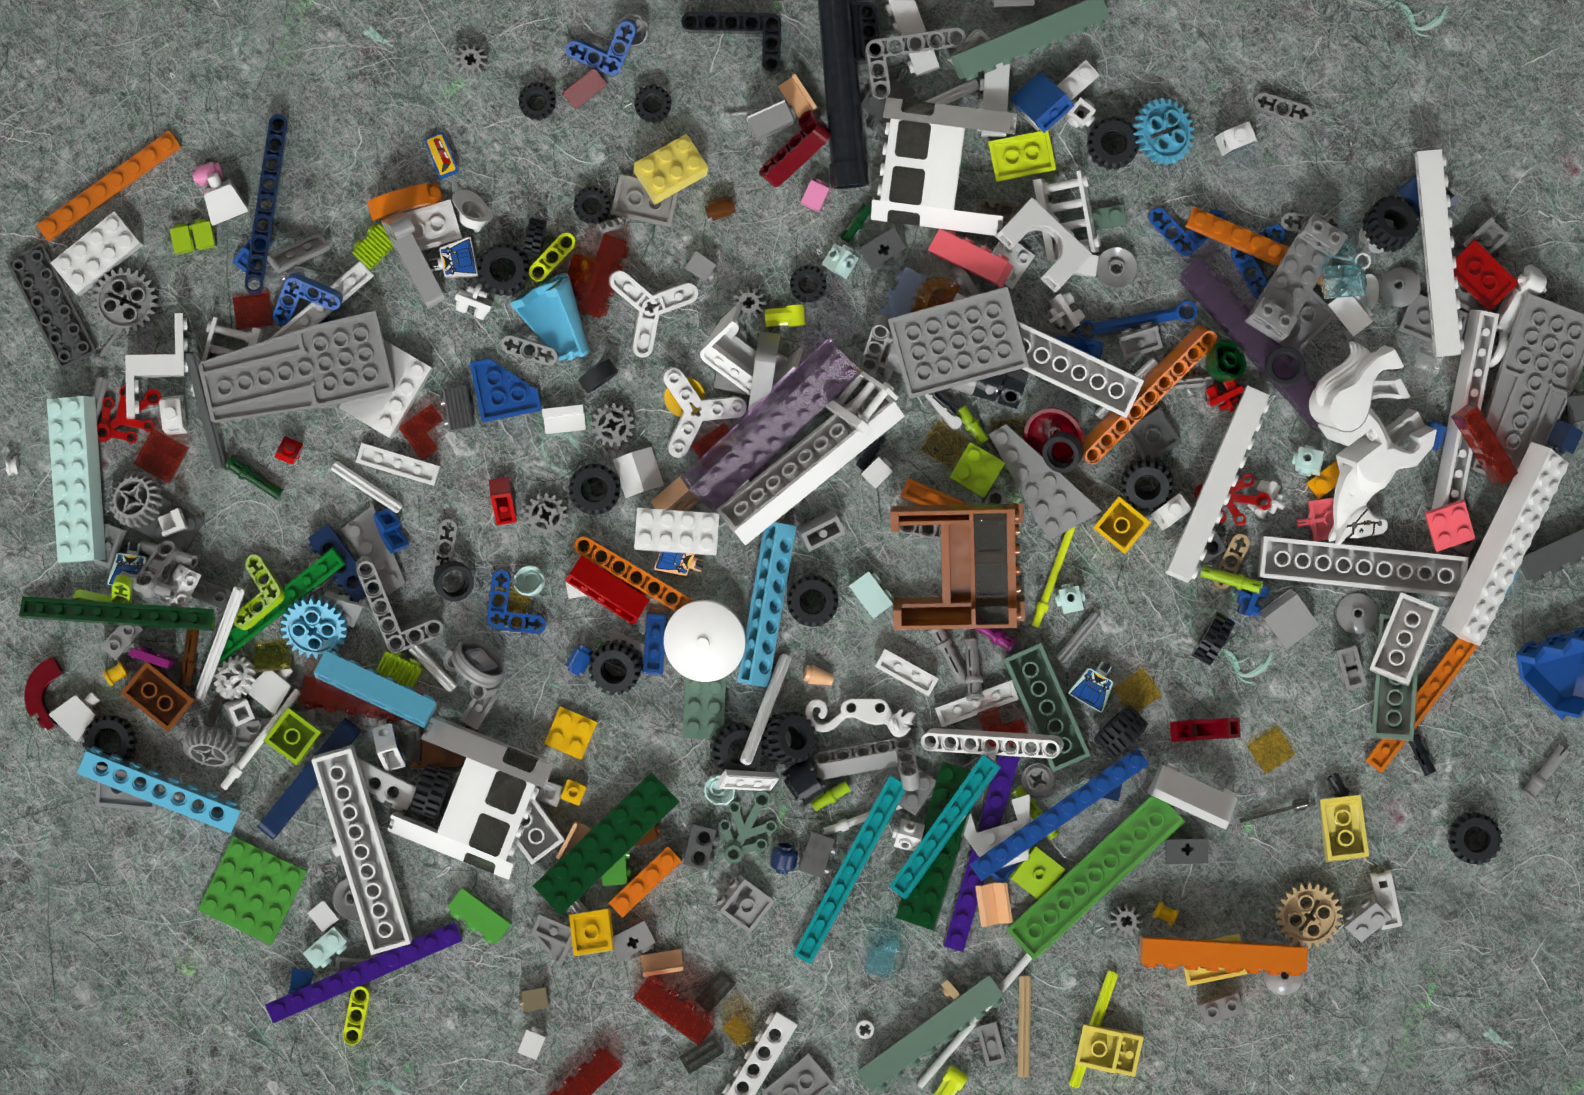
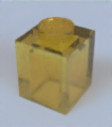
(738, 1030)

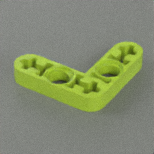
(117, 591)
(265, 595)

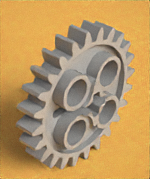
(131, 283)

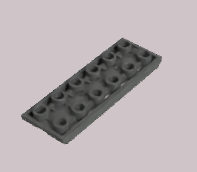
(51, 306)

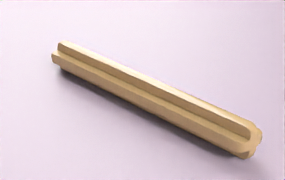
(1024, 1026)

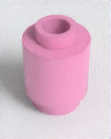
(203, 171)

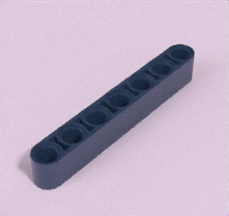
(305, 782)

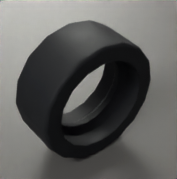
(598, 376)
(1285, 381)
(1055, 464)
(460, 594)

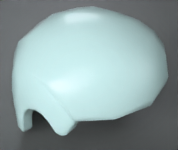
(529, 580)
(716, 795)

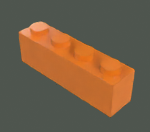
(645, 881)

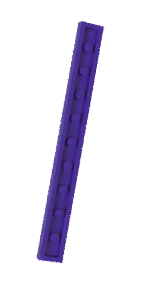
(990, 818)
(363, 972)

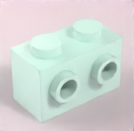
(325, 947)

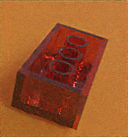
(674, 1010)

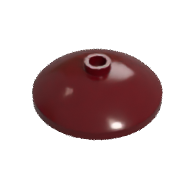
(1043, 426)

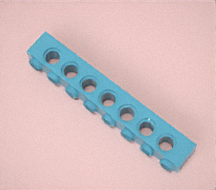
(767, 604)
(127, 784)

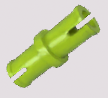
(972, 425)
(831, 795)

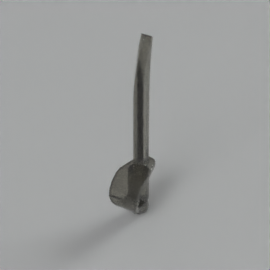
(1297, 804)

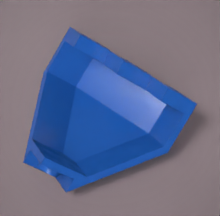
(1556, 671)

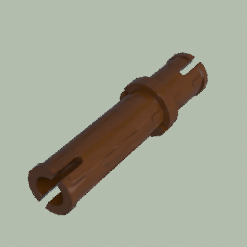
(189, 657)

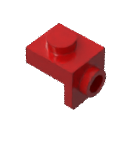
(289, 450)

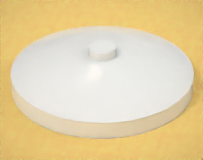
(704, 640)

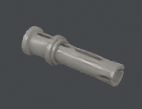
(944, 643)
(973, 677)
(1539, 780)

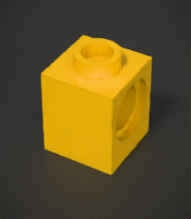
(573, 792)

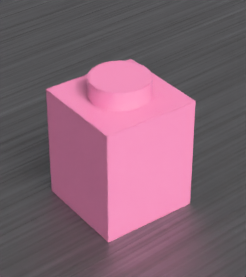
(815, 195)

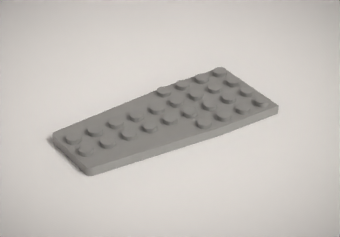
(299, 370)
(1535, 376)

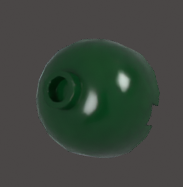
(1225, 361)

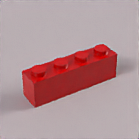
(607, 590)

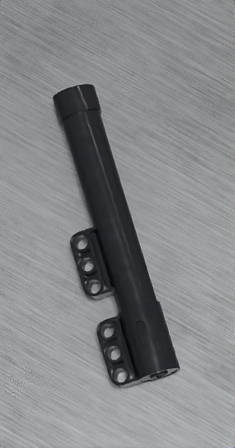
(842, 50)

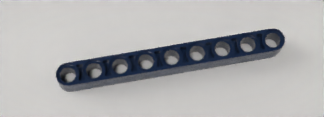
(270, 195)

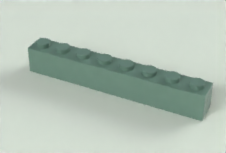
(1028, 37)
(931, 1033)

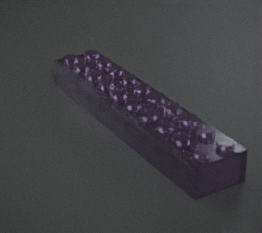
(1231, 317)
(771, 424)

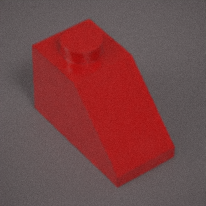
(502, 501)

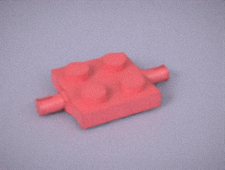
(1319, 518)

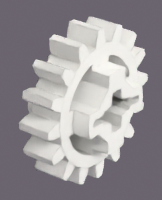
(234, 678)

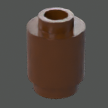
(720, 208)

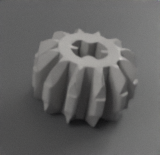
(477, 56)
(754, 308)
(1124, 913)

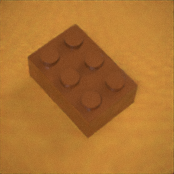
(158, 696)

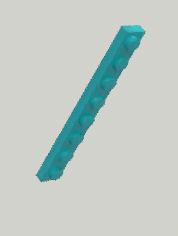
(944, 826)

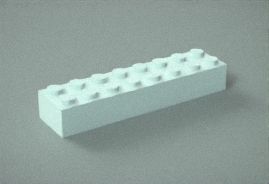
(76, 479)

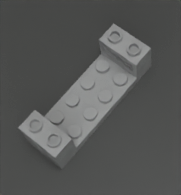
(1295, 278)

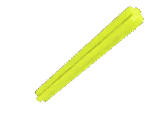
(1096, 1020)

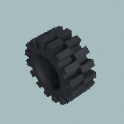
(537, 88)
(647, 92)
(597, 193)
(535, 237)
(802, 272)

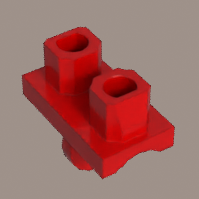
(1215, 397)

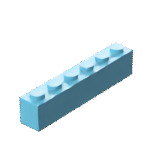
(375, 689)

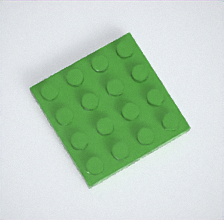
(252, 890)

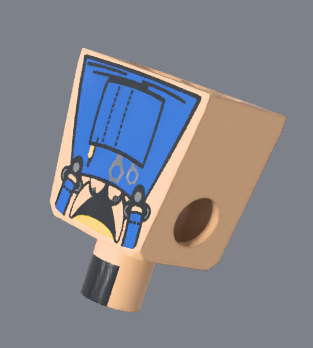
(678, 563)

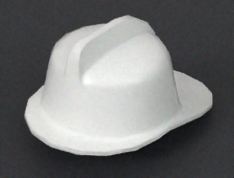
(472, 209)

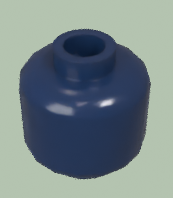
(784, 858)

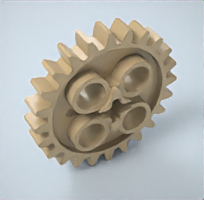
(1292, 906)

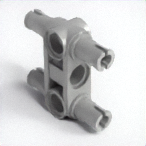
(158, 569)

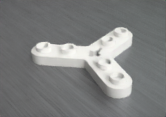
(647, 321)
(710, 410)

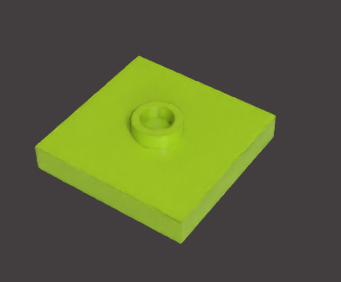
(1037, 873)

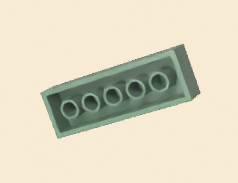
(1394, 703)
(1046, 704)

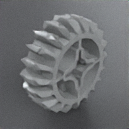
(129, 511)
(210, 746)

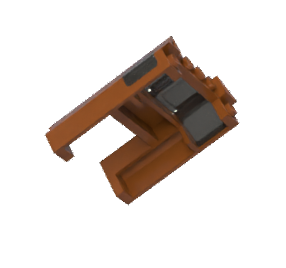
(976, 568)

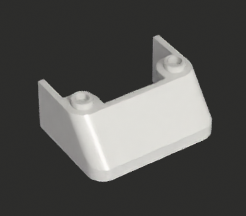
(737, 359)
(1193, 795)

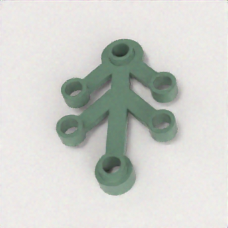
(745, 830)

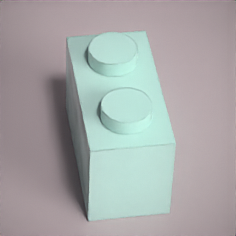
(871, 594)

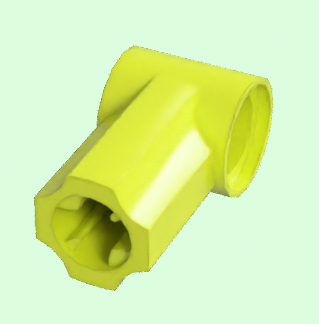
(791, 316)
(952, 1081)

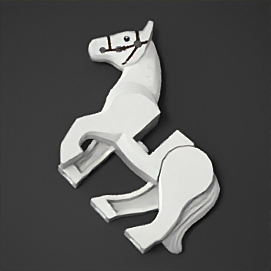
(1372, 453)

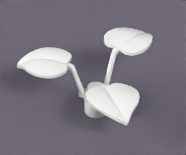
(1372, 288)

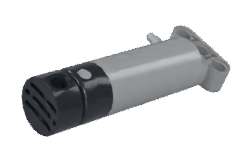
(1006, 386)

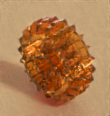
(927, 298)

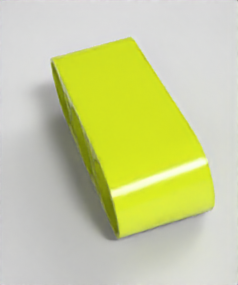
(549, 267)
(351, 1023)

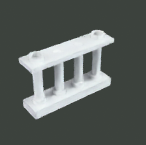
(1042, 191)
(212, 328)
(848, 414)

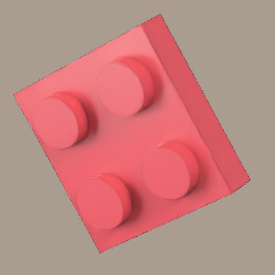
(1449, 525)

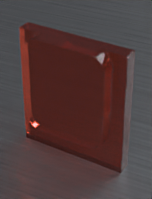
(252, 311)

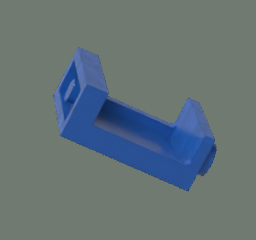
(1042, 102)

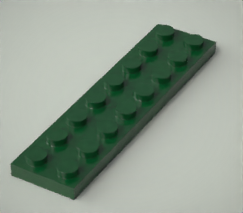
(606, 843)
(927, 898)

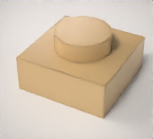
(949, 990)

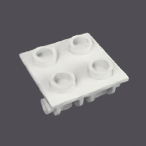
(1019, 259)

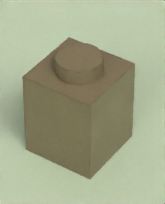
(534, 998)

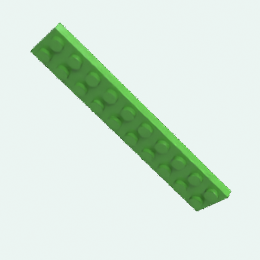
(1095, 876)

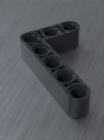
(741, 28)

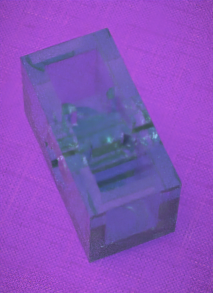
(1343, 281)

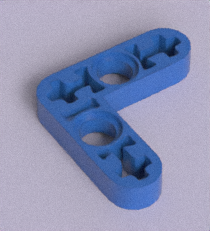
(612, 54)
(1188, 237)
(1249, 261)
(302, 291)
(502, 609)

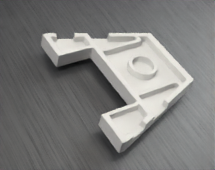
(988, 839)

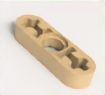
(1243, 550)

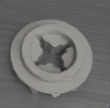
(611, 225)
(1028, 782)

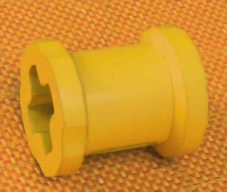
(115, 673)
(1165, 913)

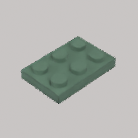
(703, 708)

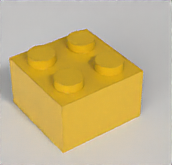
(1122, 525)

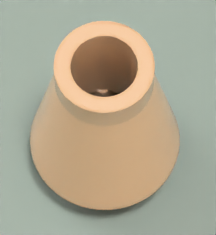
(816, 675)

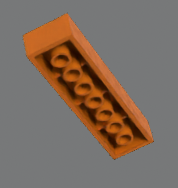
(1223, 954)

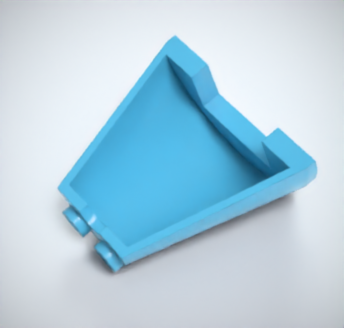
(554, 316)

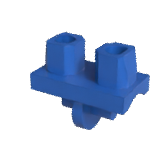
(1248, 599)

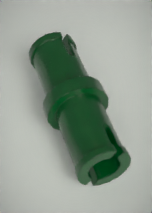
(855, 223)

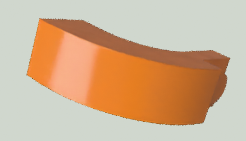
(404, 199)

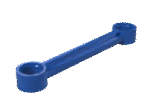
(1136, 320)

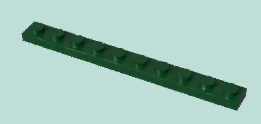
(118, 613)

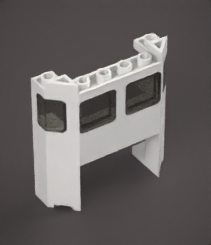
(926, 163)
(485, 803)

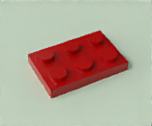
(1482, 276)

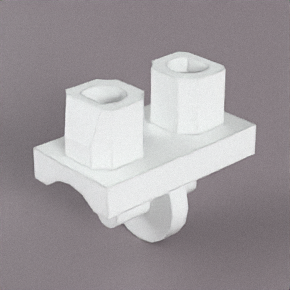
(475, 298)
(1062, 313)
(1271, 489)

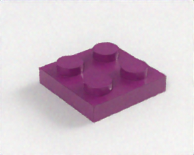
(145, 653)

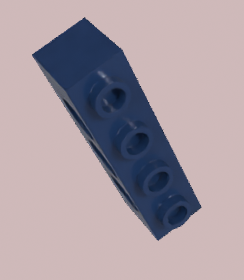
(317, 544)

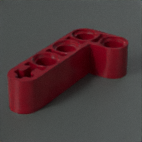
(797, 150)

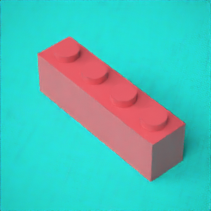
(970, 257)

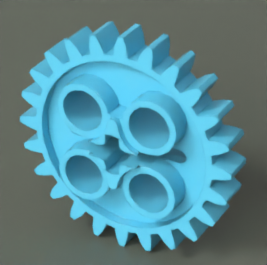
(1170, 149)
(314, 626)

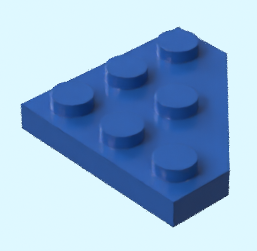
(501, 392)

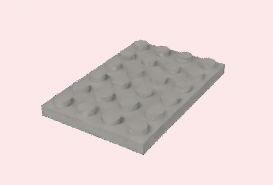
(958, 342)

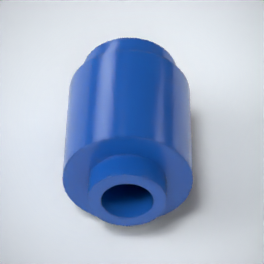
(1440, 434)
(579, 660)

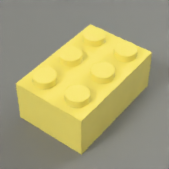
(670, 169)

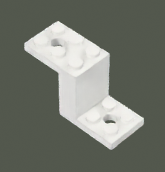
(155, 366)

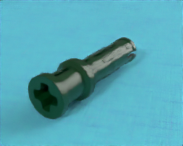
(244, 471)

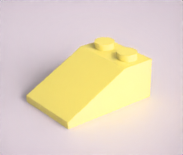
(1343, 828)

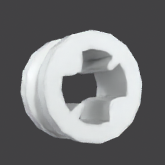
(12, 465)
(863, 1023)

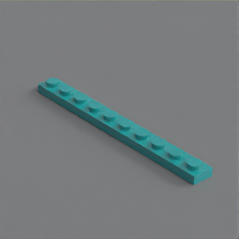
(850, 870)

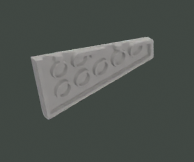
(1049, 494)

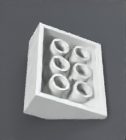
(389, 409)

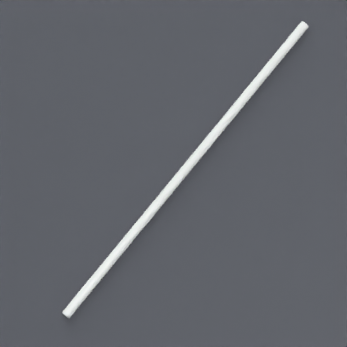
(962, 1035)

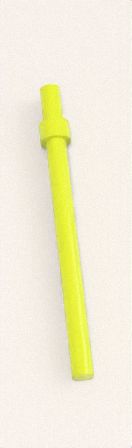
(1042, 606)

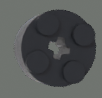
(803, 783)

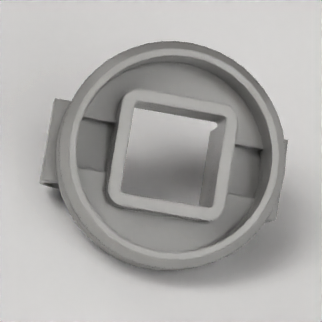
(483, 680)

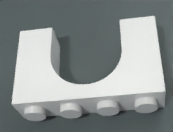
(1070, 251)

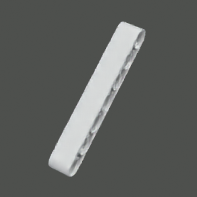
(983, 747)

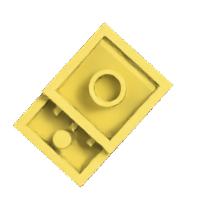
(1109, 1050)

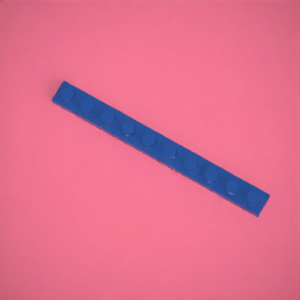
(1059, 814)

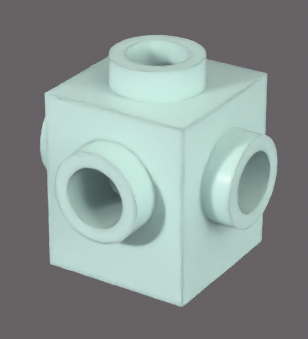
(840, 260)
(1309, 467)
(1078, 597)

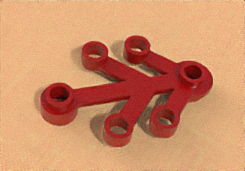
(121, 418)
(1239, 498)

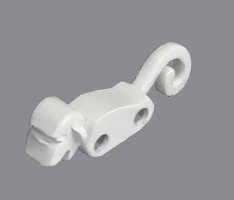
(1531, 282)
(864, 712)

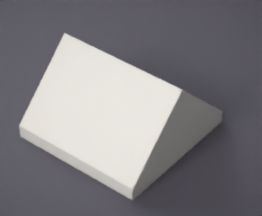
(638, 472)

